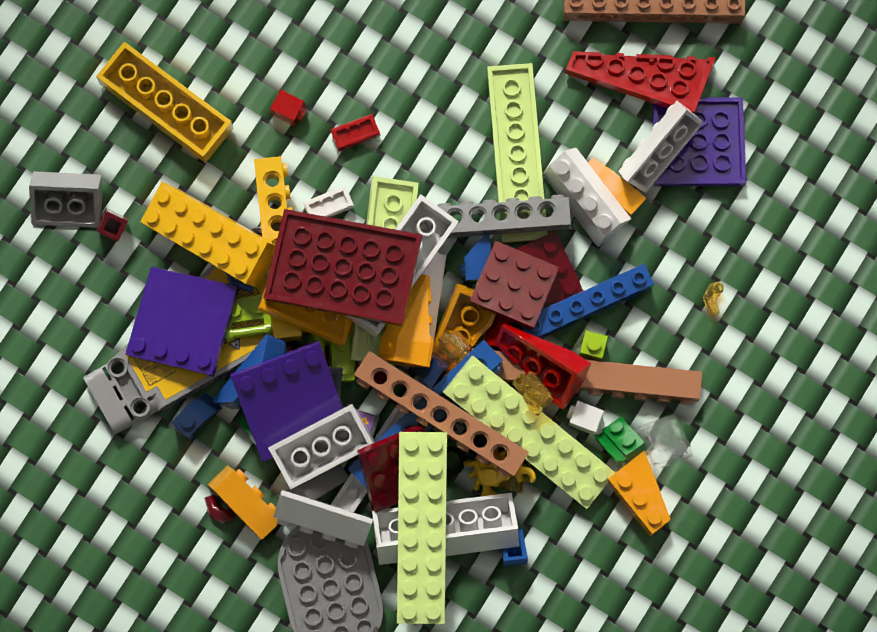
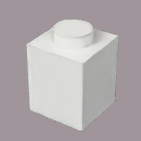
(584, 417)

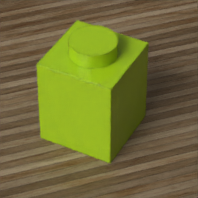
(593, 346)

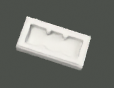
(330, 203)

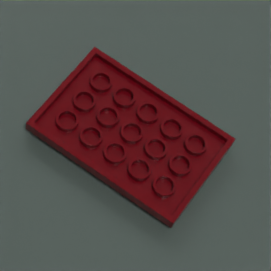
(343, 267)

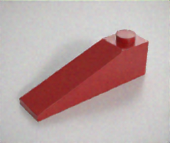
(555, 366)

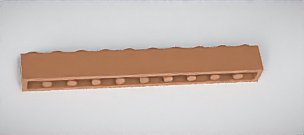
(629, 380)

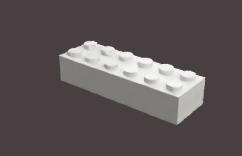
(435, 227)
(471, 527)

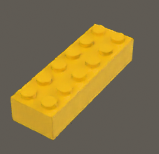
(165, 102)
(209, 234)

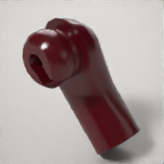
(217, 513)

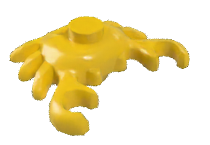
(489, 477)

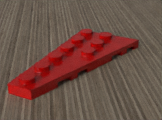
(645, 76)

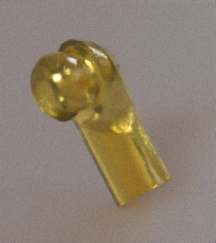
(710, 297)

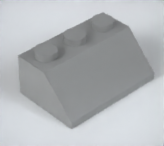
(65, 199)

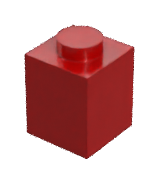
(288, 108)

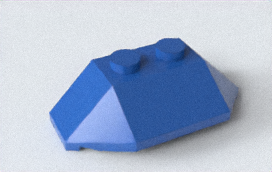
(267, 349)

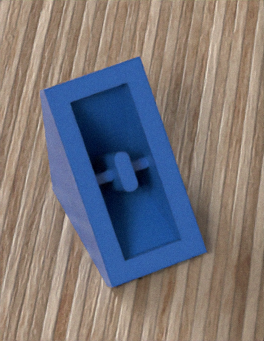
(515, 555)

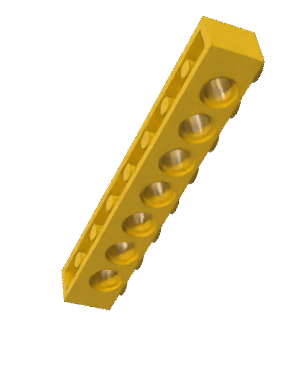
(264, 170)

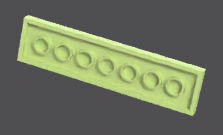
(515, 140)
(387, 207)
(549, 446)
(421, 528)

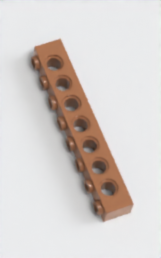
(655, 11)
(373, 364)

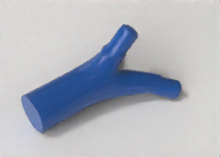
(234, 281)

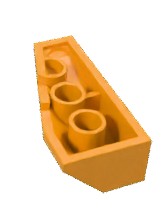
(463, 317)
(412, 342)

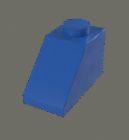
(475, 260)

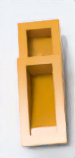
(624, 193)

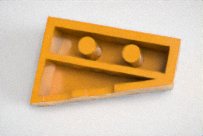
(640, 493)
(245, 501)

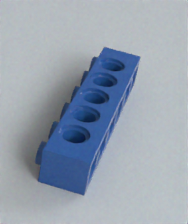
(591, 302)

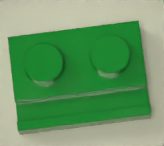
(620, 441)

